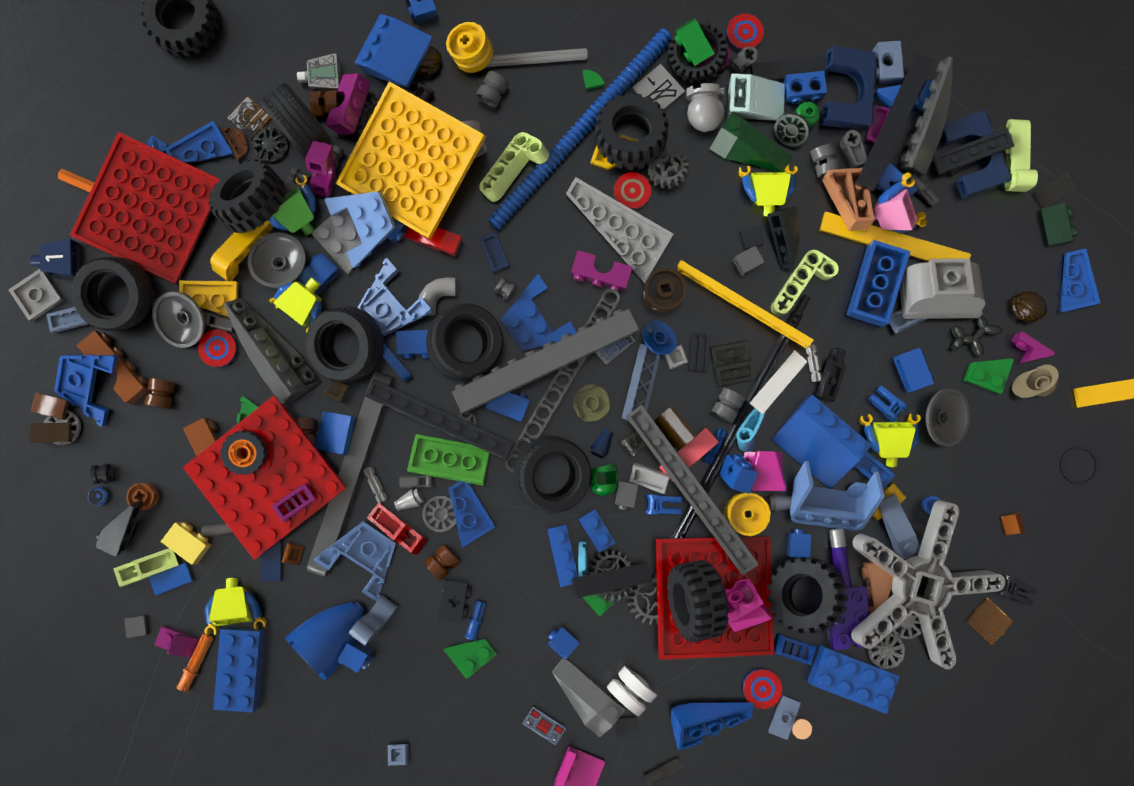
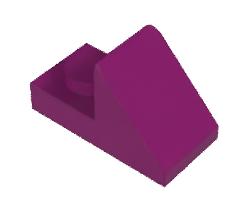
(1034, 349)
(176, 642)

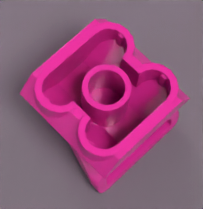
(769, 469)
(745, 606)

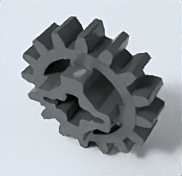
(668, 169)

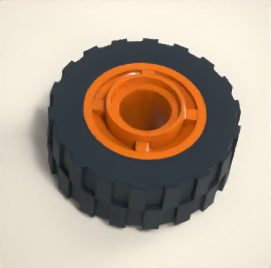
(232, 455)

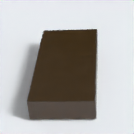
(50, 432)

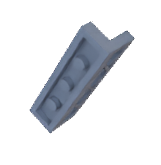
(635, 379)

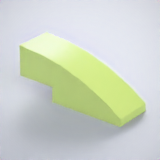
(145, 567)

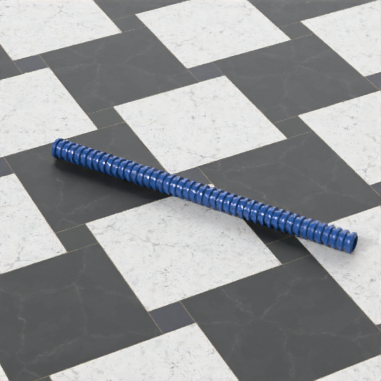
(580, 129)

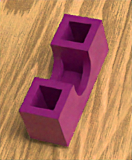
(346, 116)
(321, 163)
(584, 269)

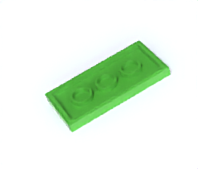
(448, 460)

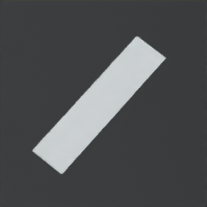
(778, 382)

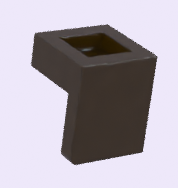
(338, 391)

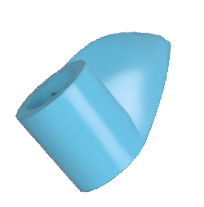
(748, 430)

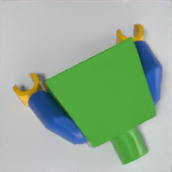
(296, 210)

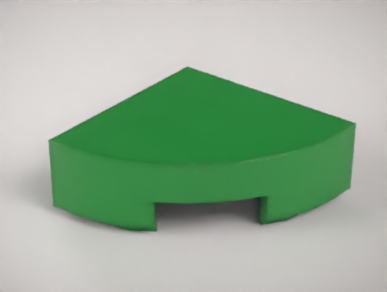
(592, 79)

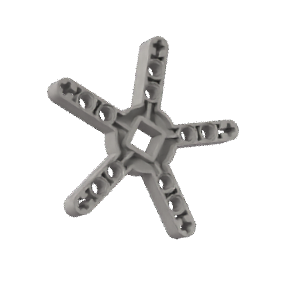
(906, 581)

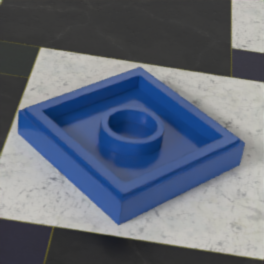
(335, 432)

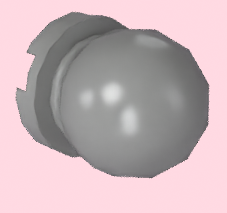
(705, 109)

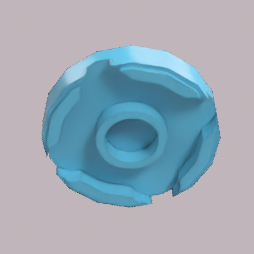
(582, 558)

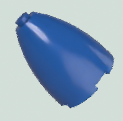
(325, 636)

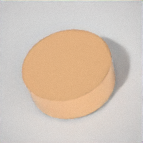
(801, 728)

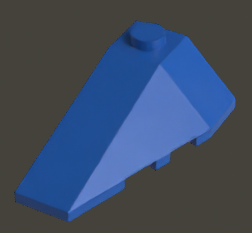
(698, 720)

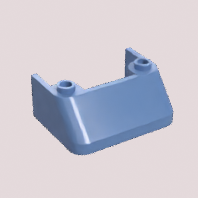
(833, 507)

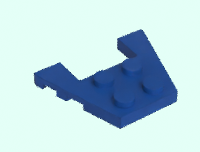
(526, 322)
(77, 380)

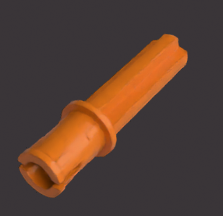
(75, 180)
(195, 662)

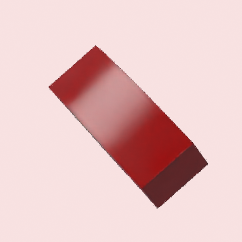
(441, 240)
(397, 529)

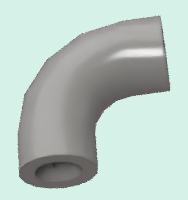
(438, 288)

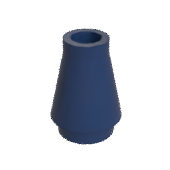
(602, 444)

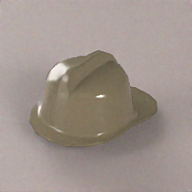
(1039, 381)

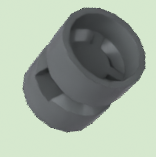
(494, 86)
(824, 154)
(728, 404)

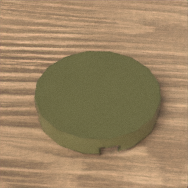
(591, 403)

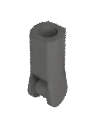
(220, 322)
(413, 481)

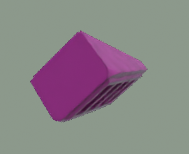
(283, 501)

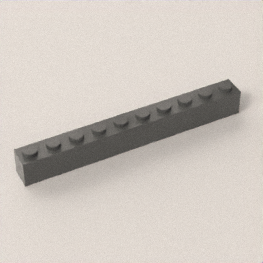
(546, 361)

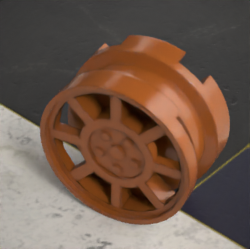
(144, 492)

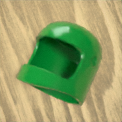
(604, 480)

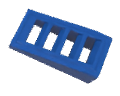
(782, 644)

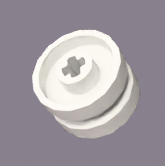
(634, 688)

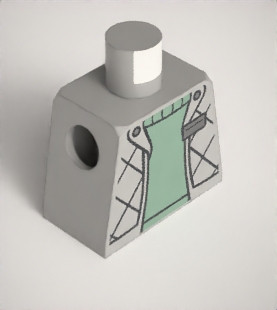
(322, 73)

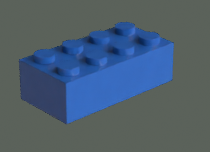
(878, 283)
(239, 669)
(853, 679)

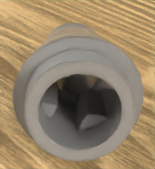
(409, 500)
(778, 502)

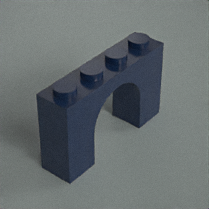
(861, 67)
(994, 172)

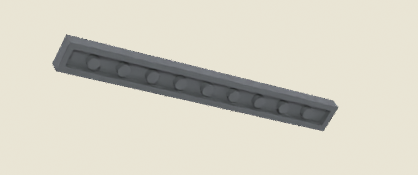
(692, 490)

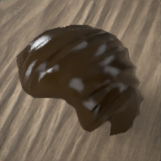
(430, 63)
(1028, 306)

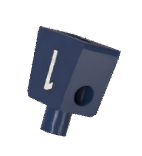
(58, 258)

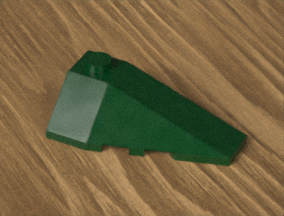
(747, 145)

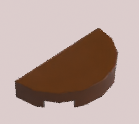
(237, 142)

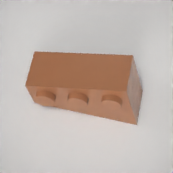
(850, 199)

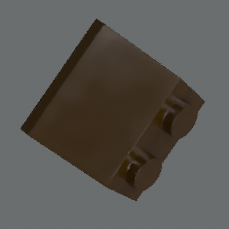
(675, 428)

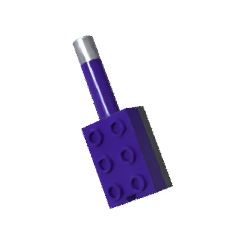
(857, 605)

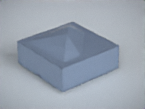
(398, 754)

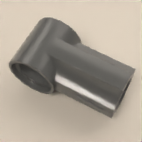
(743, 59)

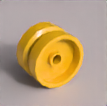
(469, 47)
(757, 507)

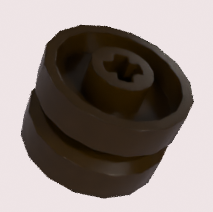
(664, 279)

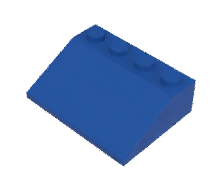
(823, 440)

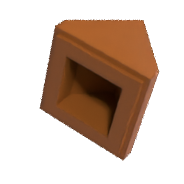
(1012, 524)
(293, 553)

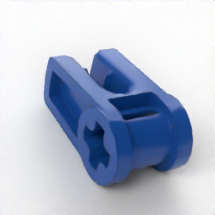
(894, 403)
(655, 504)

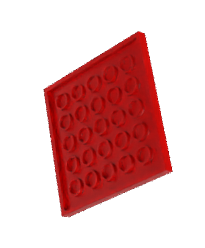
(146, 208)
(248, 499)
(746, 642)

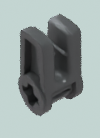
(853, 151)

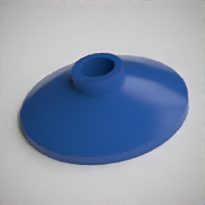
(659, 337)

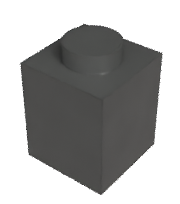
(749, 260)
(625, 495)

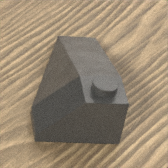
(592, 703)

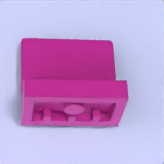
(579, 769)

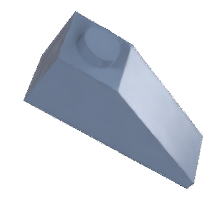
(898, 527)

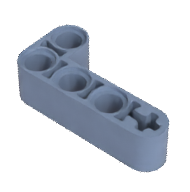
(373, 622)

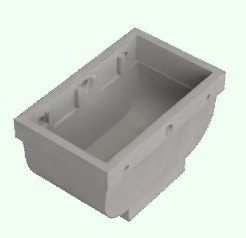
(942, 290)

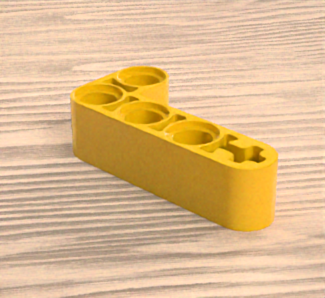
(235, 249)

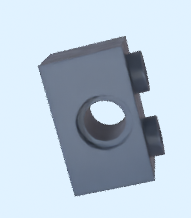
(890, 52)

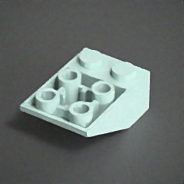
(755, 97)

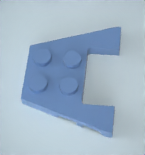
(370, 219)
(384, 305)
(367, 549)

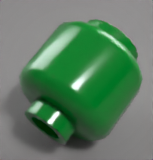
(810, 112)

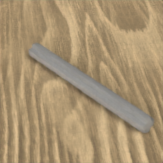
(538, 57)

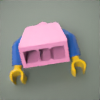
(896, 209)

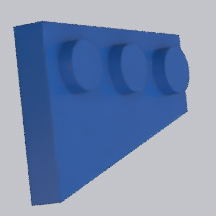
(200, 145)
(1078, 282)
(469, 513)

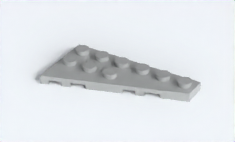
(628, 232)
(337, 237)

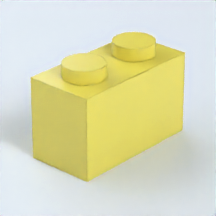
(186, 542)

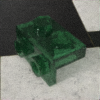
(1058, 224)

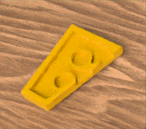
(211, 294)

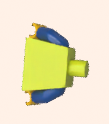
(769, 188)
(299, 301)
(892, 439)
(232, 606)

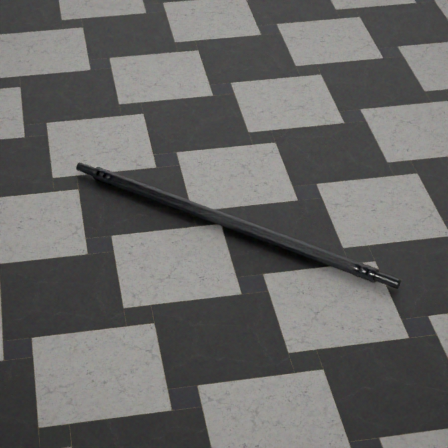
(745, 410)

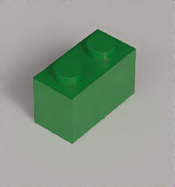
(694, 42)

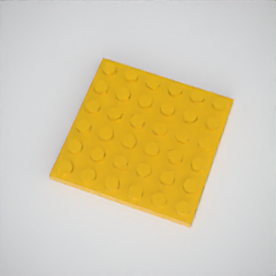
(412, 158)

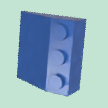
(393, 51)

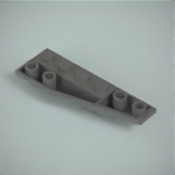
(931, 123)
(271, 354)

